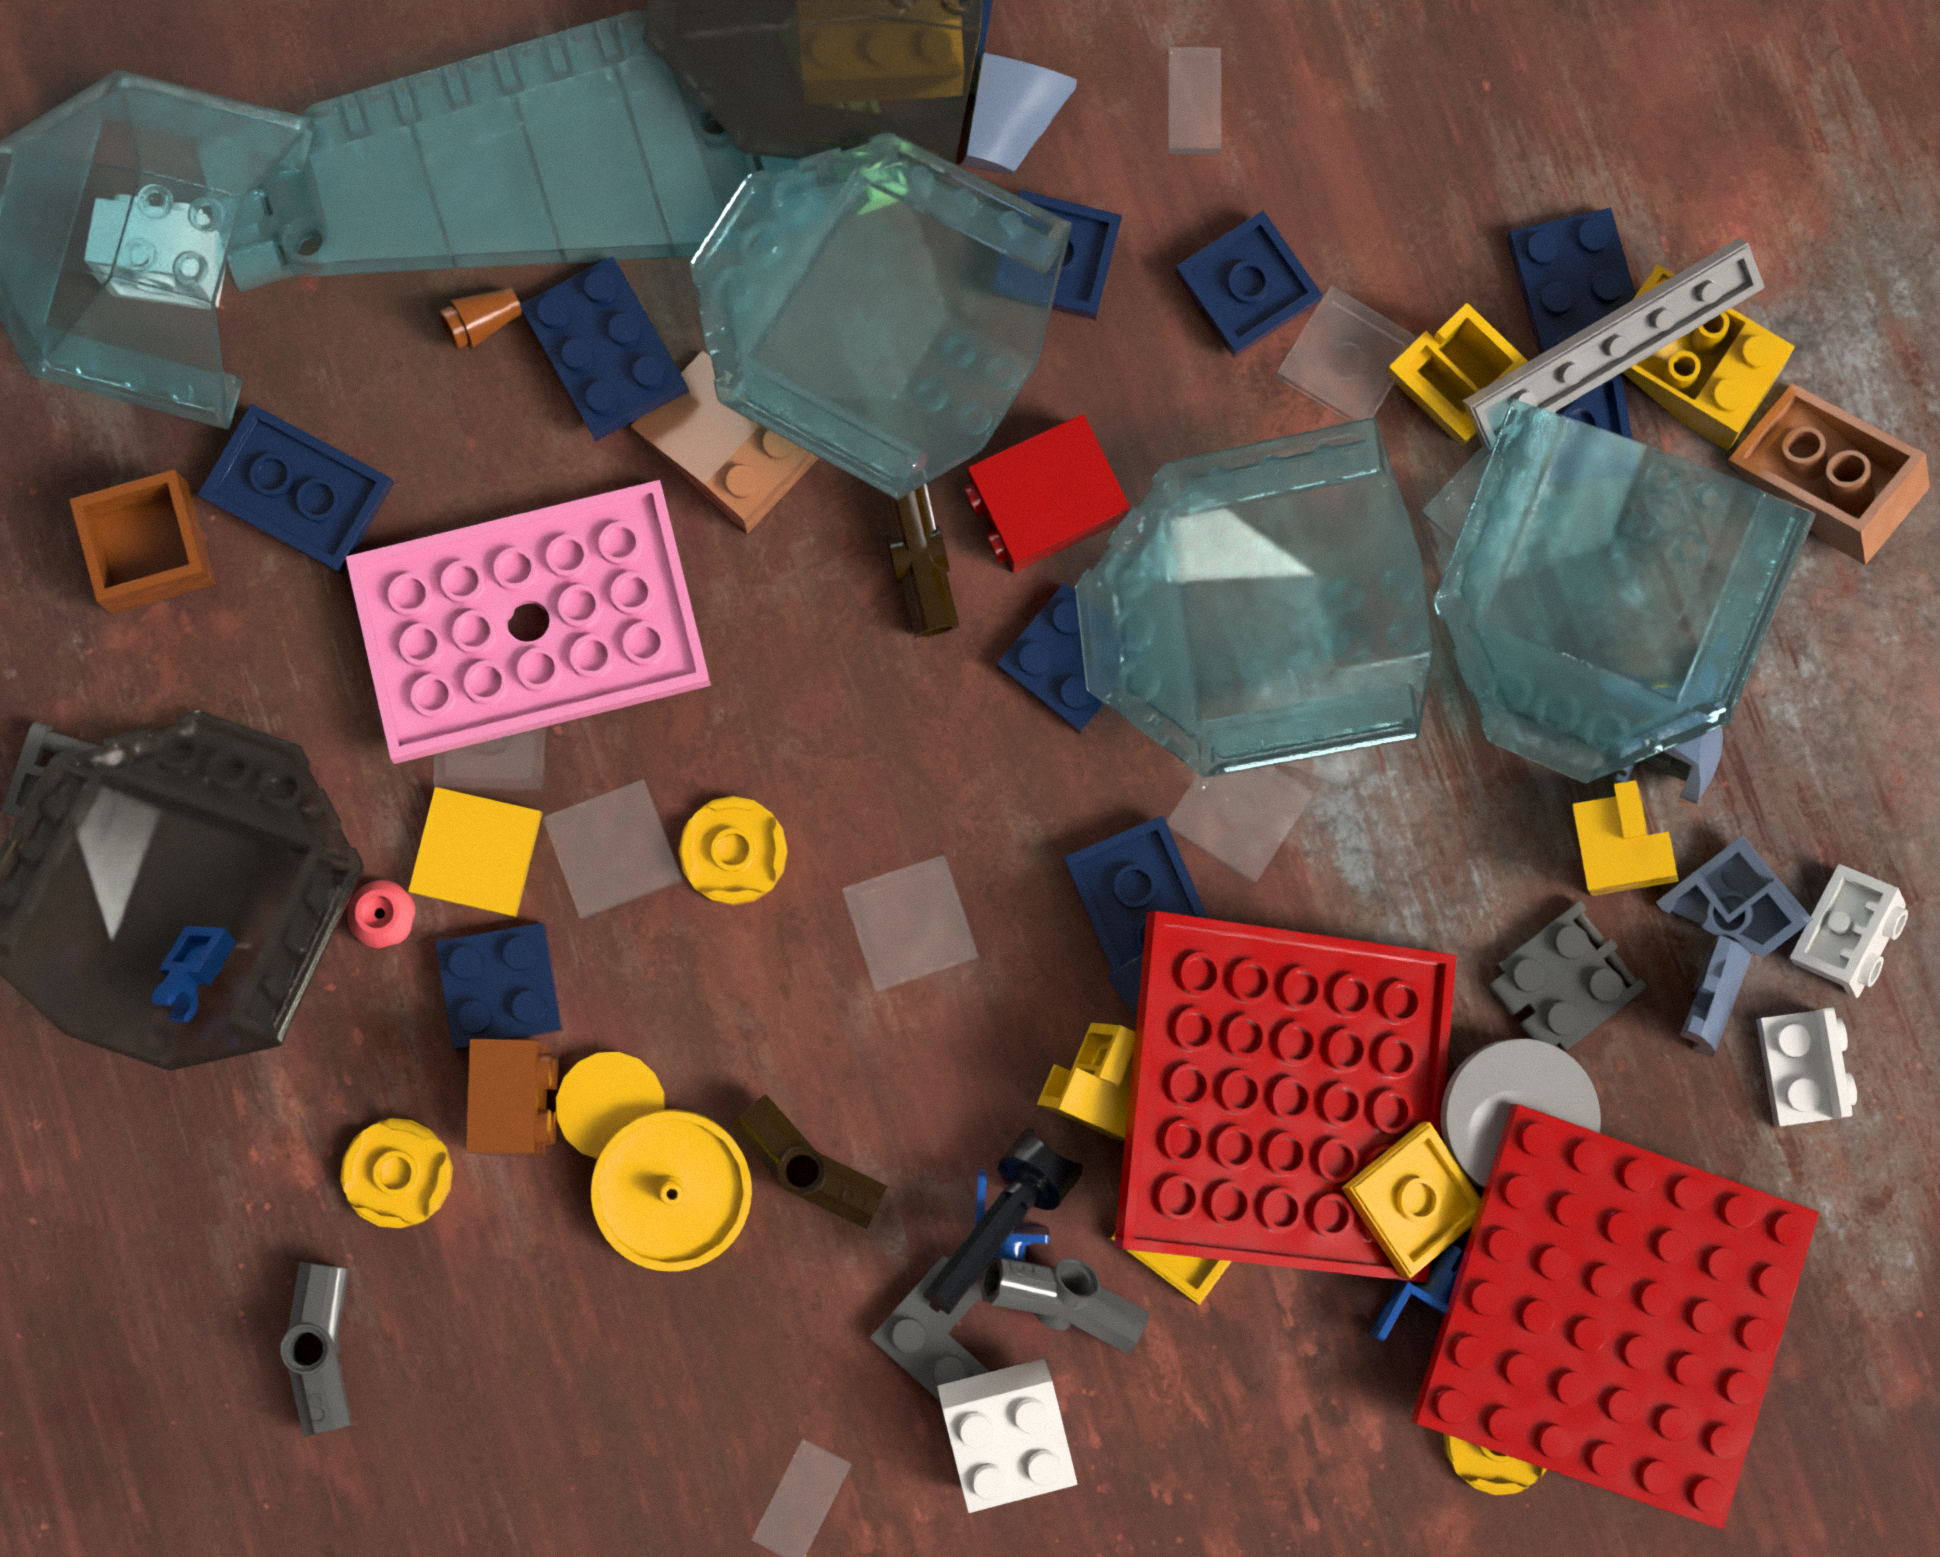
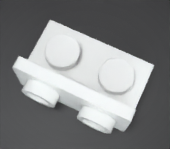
(1851, 930)
(1806, 1067)

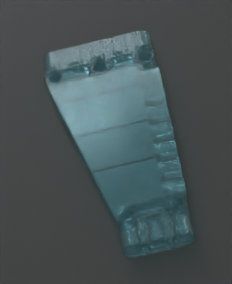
(498, 162)

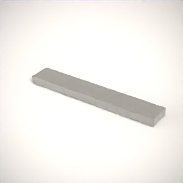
(1620, 338)

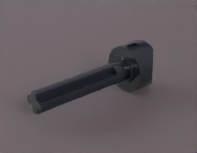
(1033, 1179)

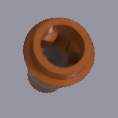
(478, 316)

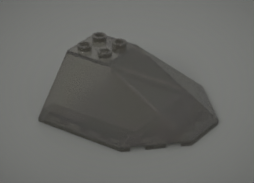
(822, 71)
(161, 837)

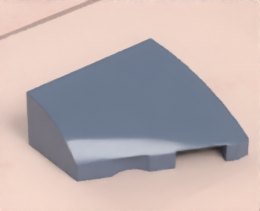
(1011, 111)
(1739, 899)
(1715, 994)

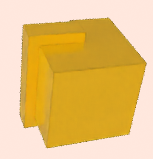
(1452, 367)
(1617, 846)
(1098, 1083)

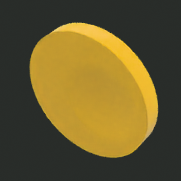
(671, 1190)

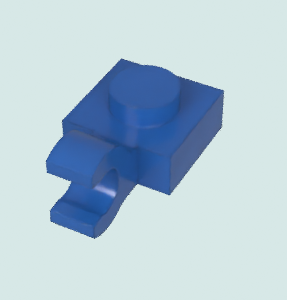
(191, 962)

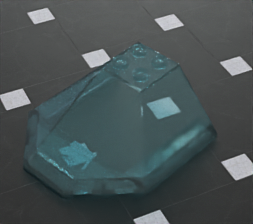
(123, 235)
(878, 307)
(1610, 593)
(1264, 605)

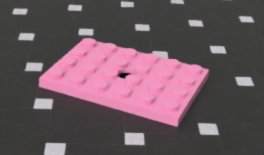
(443, 604)

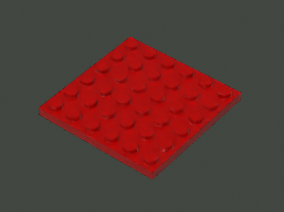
(1271, 1083)
(1615, 1316)

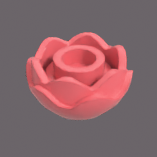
(398, 915)

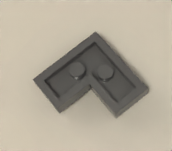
(920, 1337)

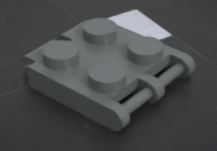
(1565, 980)

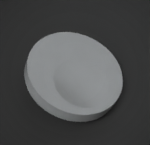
(1509, 1074)

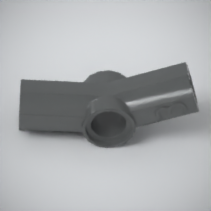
(1064, 1297)
(317, 1310)

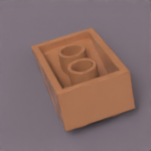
(722, 452)
(1835, 467)

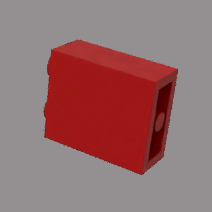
(1045, 494)

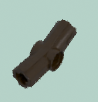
(920, 562)
(779, 1142)

